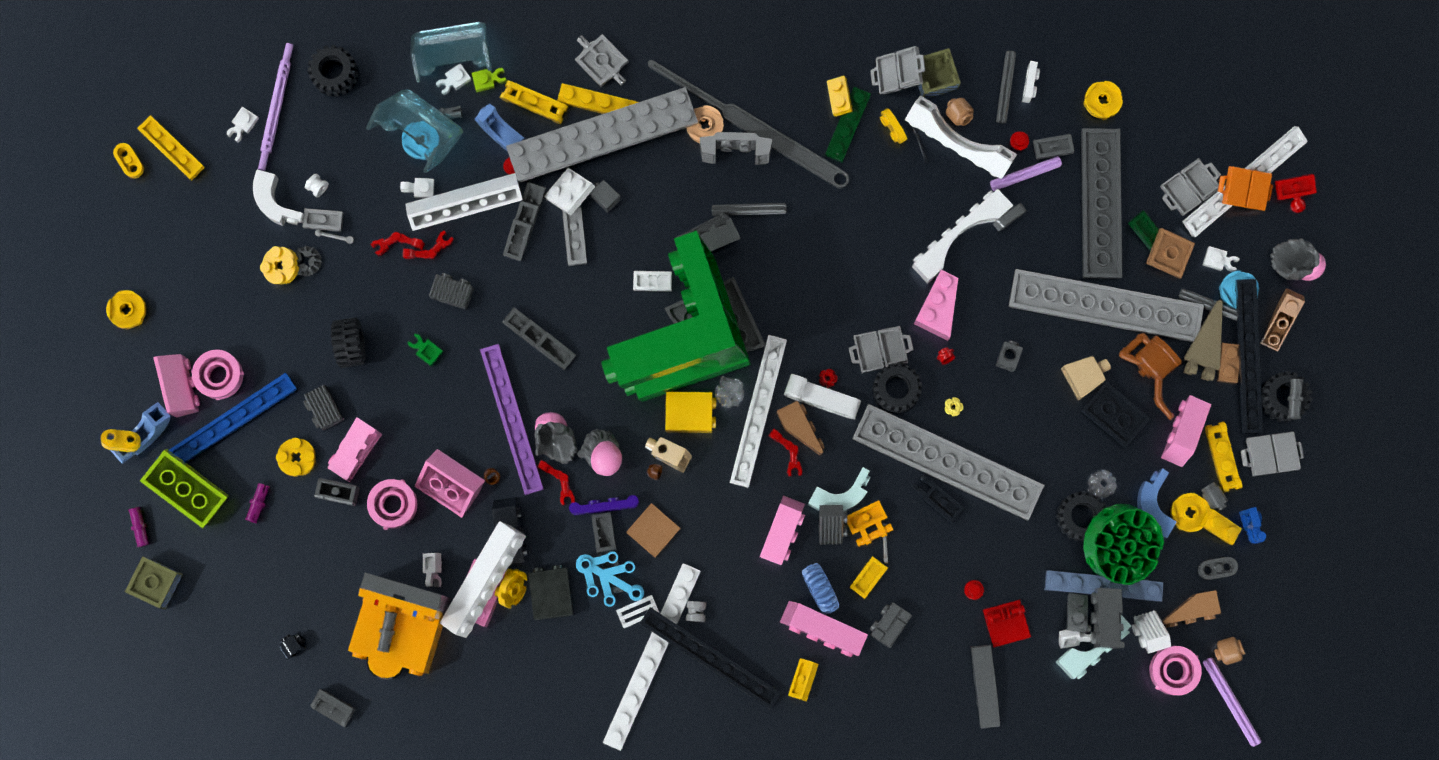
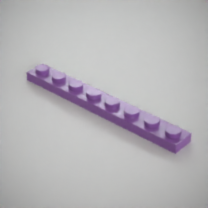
(512, 419)

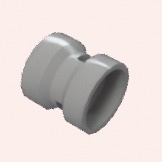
(696, 611)

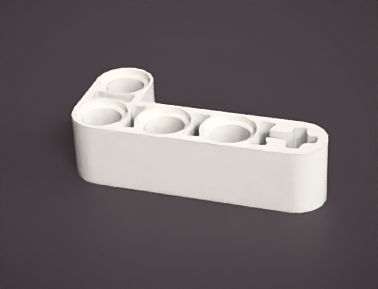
(821, 397)

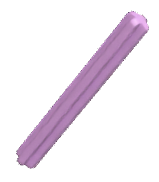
(1232, 702)

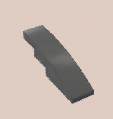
(524, 221)
(538, 338)
(605, 542)
(985, 686)

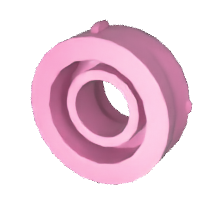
(206, 364)
(381, 492)
(1191, 670)

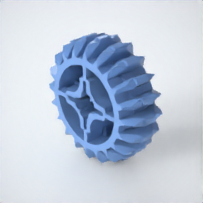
(820, 589)

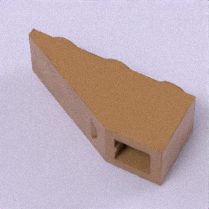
(1282, 319)
(797, 425)
(1196, 606)

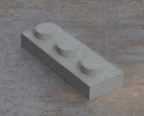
(575, 238)

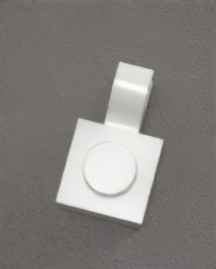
(422, 187)
(432, 566)
(1073, 638)

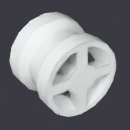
(316, 185)

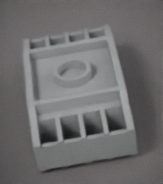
(739, 141)

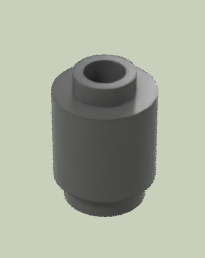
(1214, 496)

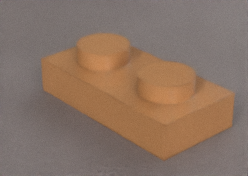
(1228, 364)

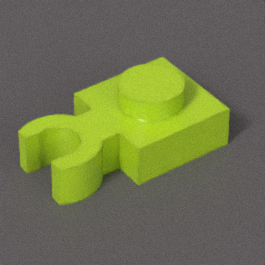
(485, 79)

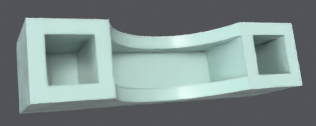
(1075, 661)

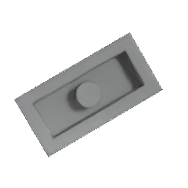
(323, 220)

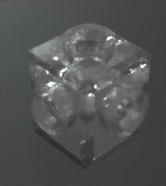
(729, 392)
(1095, 484)

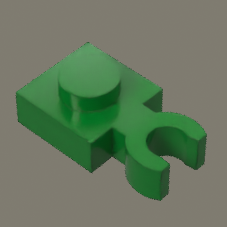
(427, 351)

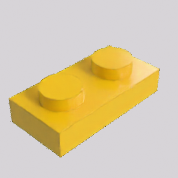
(839, 96)
(1221, 526)
(803, 679)

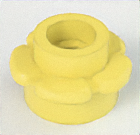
(953, 411)

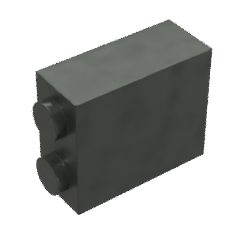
(551, 593)

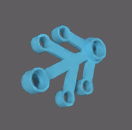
(606, 576)

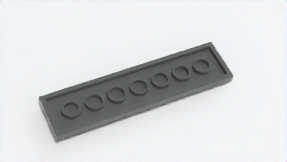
(1101, 203)

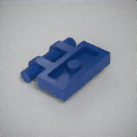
(1251, 523)

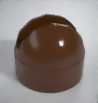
(654, 471)
(493, 477)

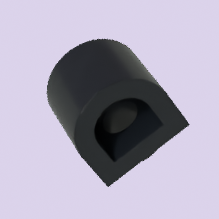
(292, 645)

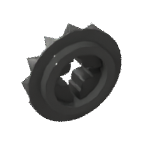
(314, 262)

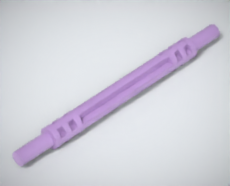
(275, 107)

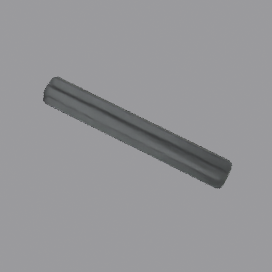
(1006, 85)
(749, 209)
(1208, 303)

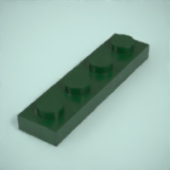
(847, 126)

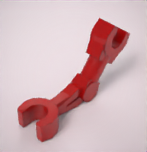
(394, 238)
(432, 253)
(793, 450)
(566, 492)

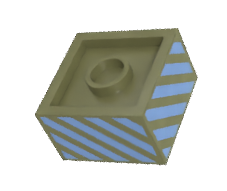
(939, 74)
(153, 583)

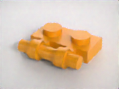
(865, 518)

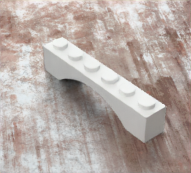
(990, 157)
(990, 210)

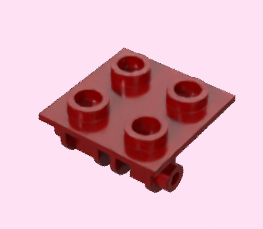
(1006, 623)

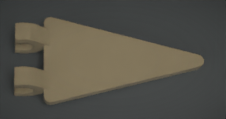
(1206, 346)

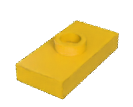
(868, 577)

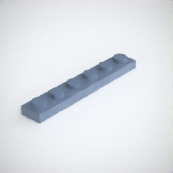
(1087, 583)

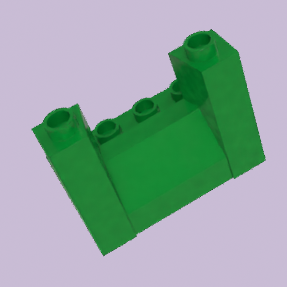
(688, 349)

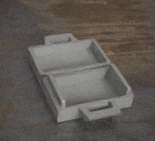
(898, 70)
(1190, 186)
(888, 347)
(1272, 454)

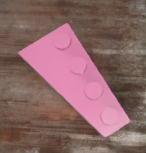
(824, 628)

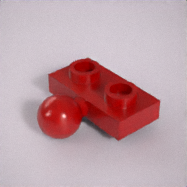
(1295, 188)

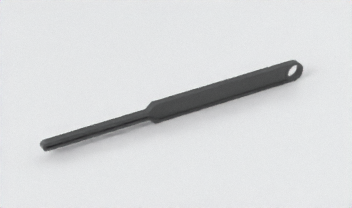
(751, 124)

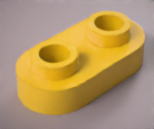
(889, 120)
(128, 161)
(120, 441)

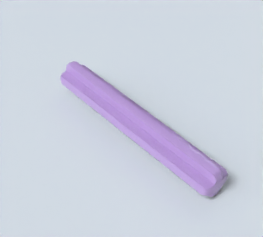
(1026, 173)

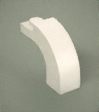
(264, 194)

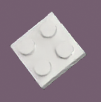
(569, 191)

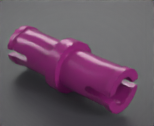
(257, 503)
(138, 526)

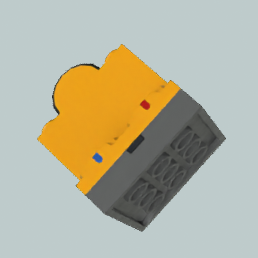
(415, 627)

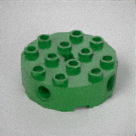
(1123, 544)

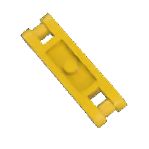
(534, 101)
(1223, 457)

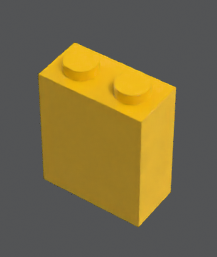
(690, 412)

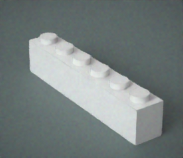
(463, 202)
(482, 579)

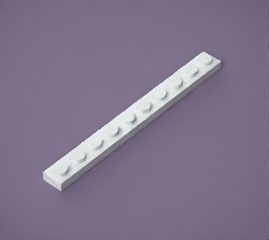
(650, 660)

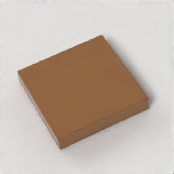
(1170, 253)
(653, 530)

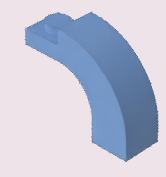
(496, 127)
(149, 429)
(1148, 501)

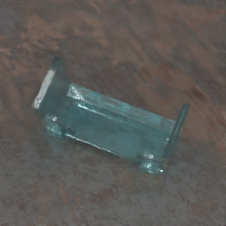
(450, 46)
(420, 122)

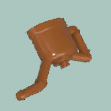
(1154, 361)

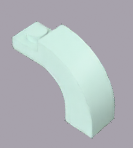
(848, 499)

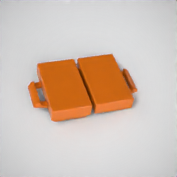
(1246, 188)

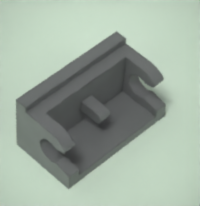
(333, 707)

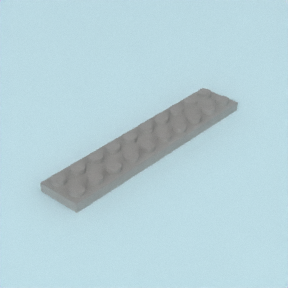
(602, 134)
(1105, 305)
(948, 462)

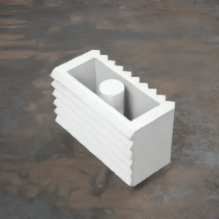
(1151, 632)

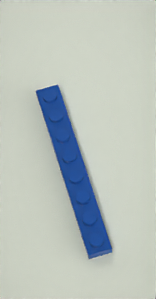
(234, 418)

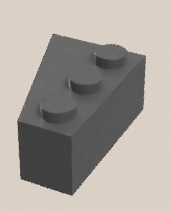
(716, 231)
(1107, 618)

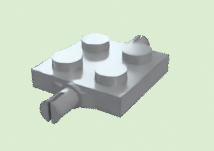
(601, 60)

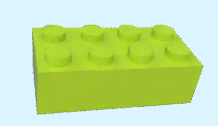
(184, 488)

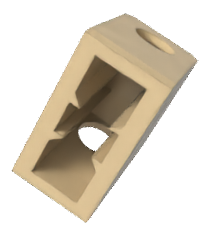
(1085, 375)
(674, 456)

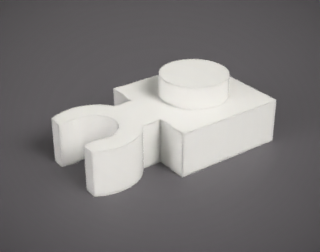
(456, 78)
(243, 122)
(1217, 258)

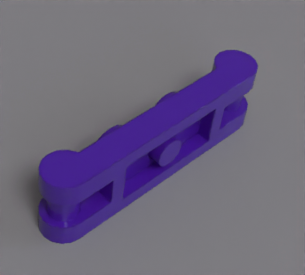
(596, 507)

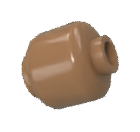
(959, 111)
(1229, 650)

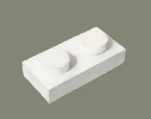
(1031, 76)

